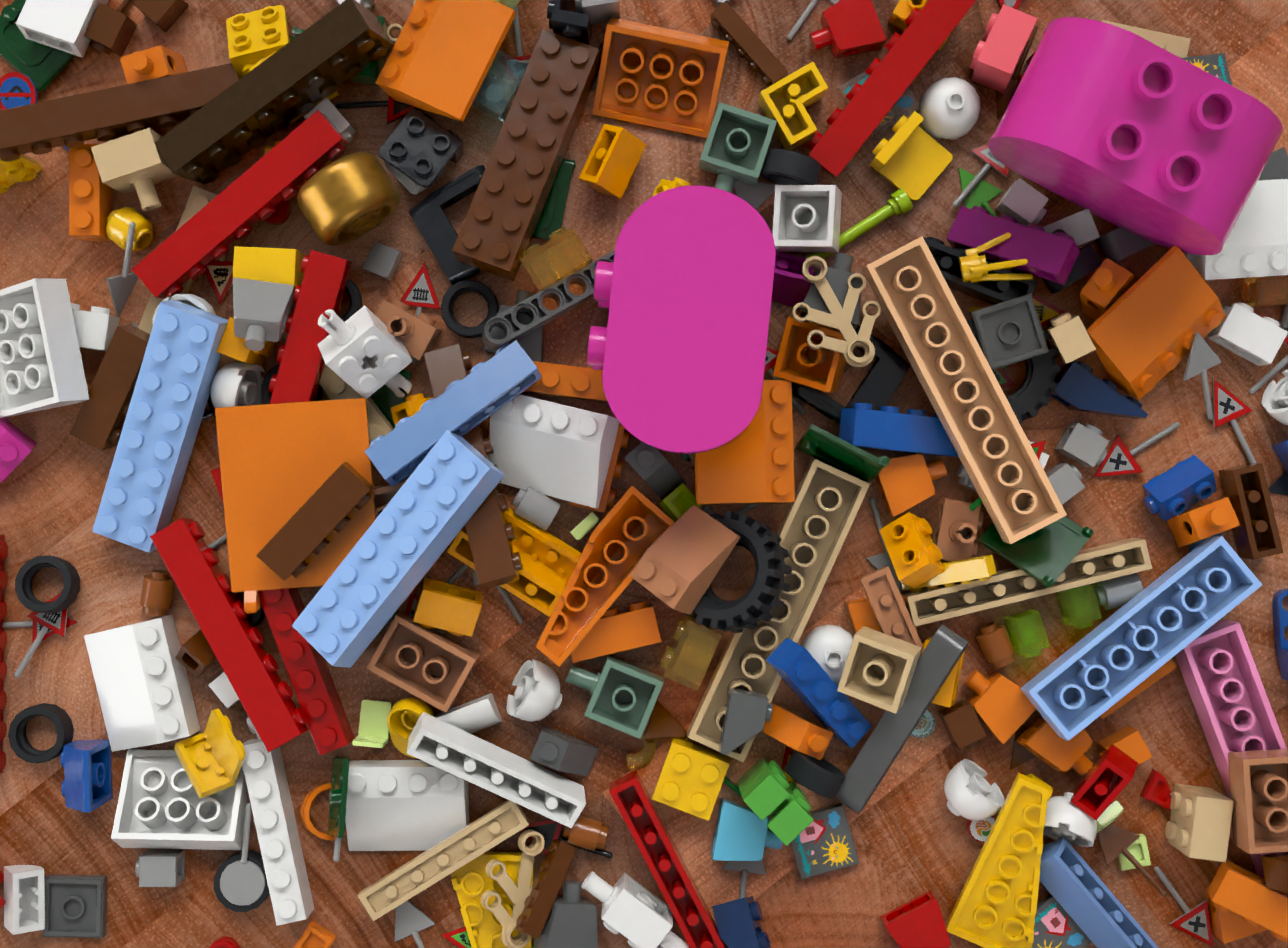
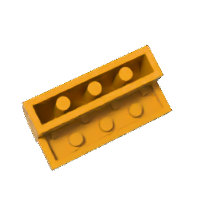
(544, 559)

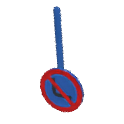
(17, 91)

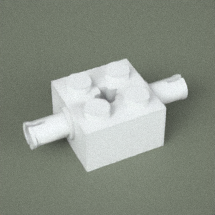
(364, 352)
(634, 912)

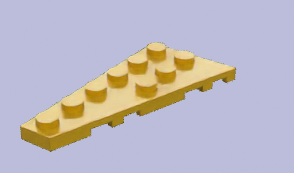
(470, 884)
(1003, 886)

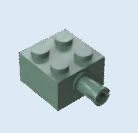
(736, 146)
(619, 694)

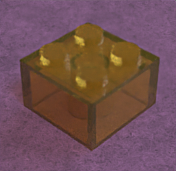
(556, 258)
(690, 653)

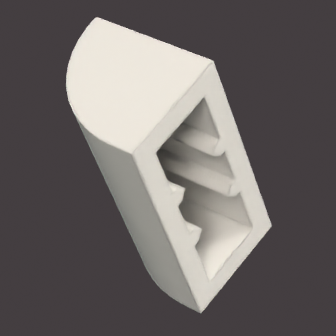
(473, 715)
(24, 898)

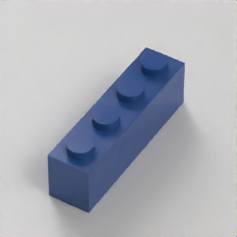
(894, 430)
(819, 692)

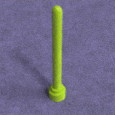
(897, 204)

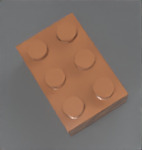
(423, 662)
(1259, 800)

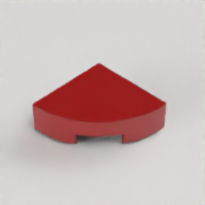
(1157, 790)

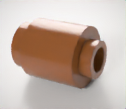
(157, 593)
(996, 645)
(587, 833)

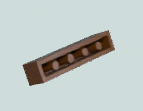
(748, 44)
(545, 888)

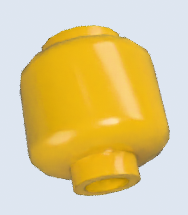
(118, 226)

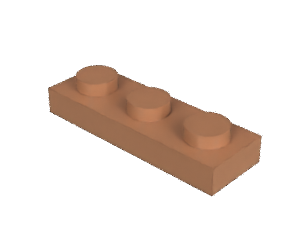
(889, 606)

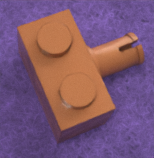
(415, 332)
(956, 529)

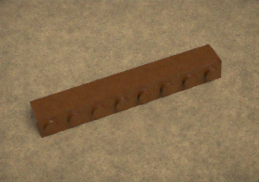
(109, 111)
(487, 528)

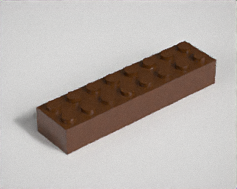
(527, 155)

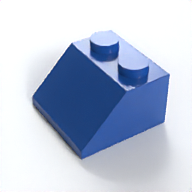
(87, 774)

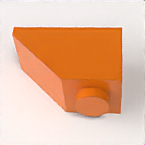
(798, 731)

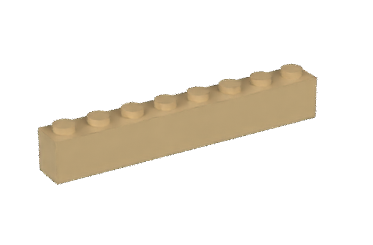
(1015, 585)

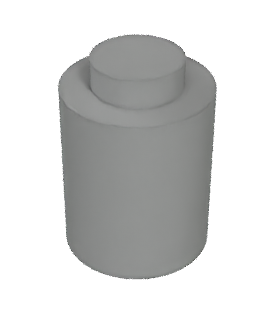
(535, 507)
(1117, 591)

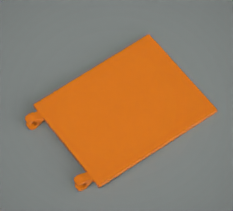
(271, 467)

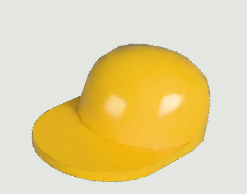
(403, 719)

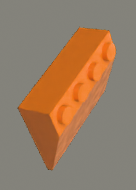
(445, 54)
(659, 77)
(1155, 324)
(758, 461)

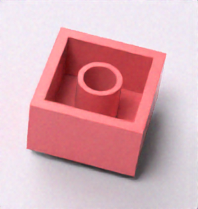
(1001, 48)

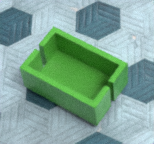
(769, 793)

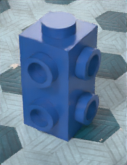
(1179, 488)

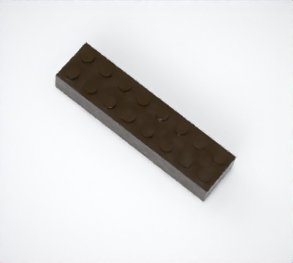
(275, 93)

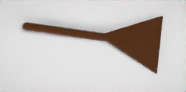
(664, 725)

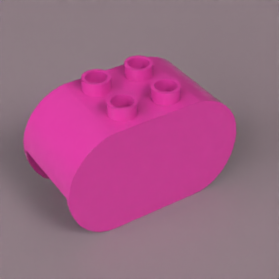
(1136, 135)
(686, 319)

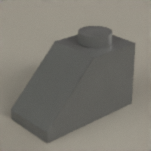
(654, 469)
(743, 718)
(563, 752)

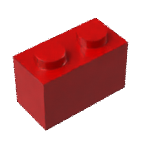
(1104, 782)

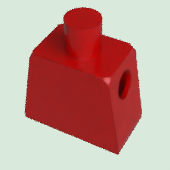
(849, 29)
(918, 924)

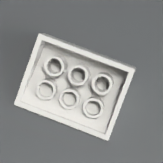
(1258, 239)
(39, 348)
(553, 448)
(142, 684)
(403, 805)
(164, 811)

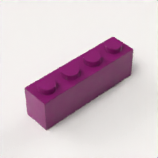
(1047, 254)

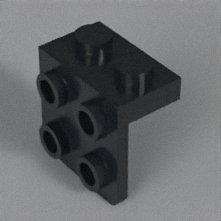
(568, 23)
(421, 148)

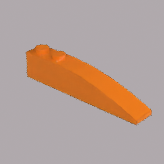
(602, 572)

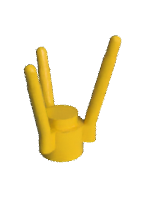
(975, 268)

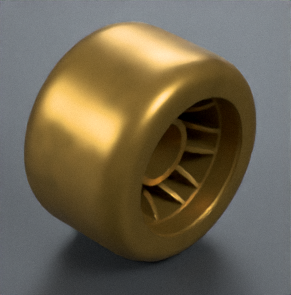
(348, 198)

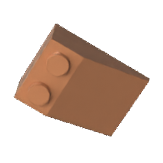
(685, 559)

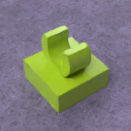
(678, 502)

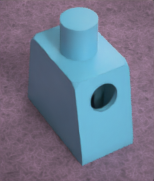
(741, 834)

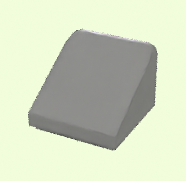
(383, 261)

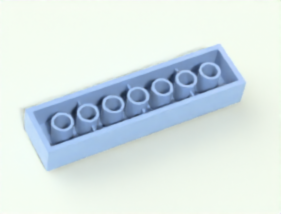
(160, 424)
(397, 550)
(1141, 637)

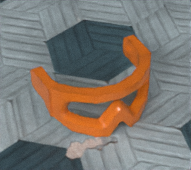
(304, 812)

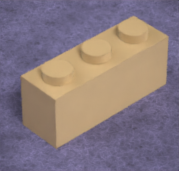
(1070, 337)

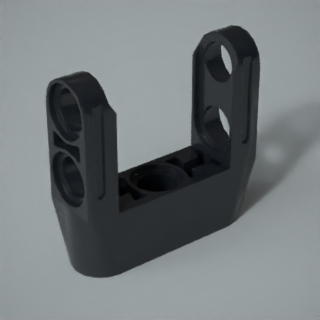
(438, 229)
(874, 389)

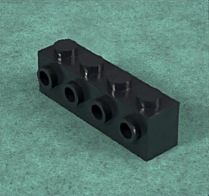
(988, 291)

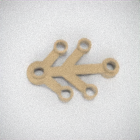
(839, 317)
(516, 894)

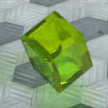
(1079, 606)
(1027, 633)

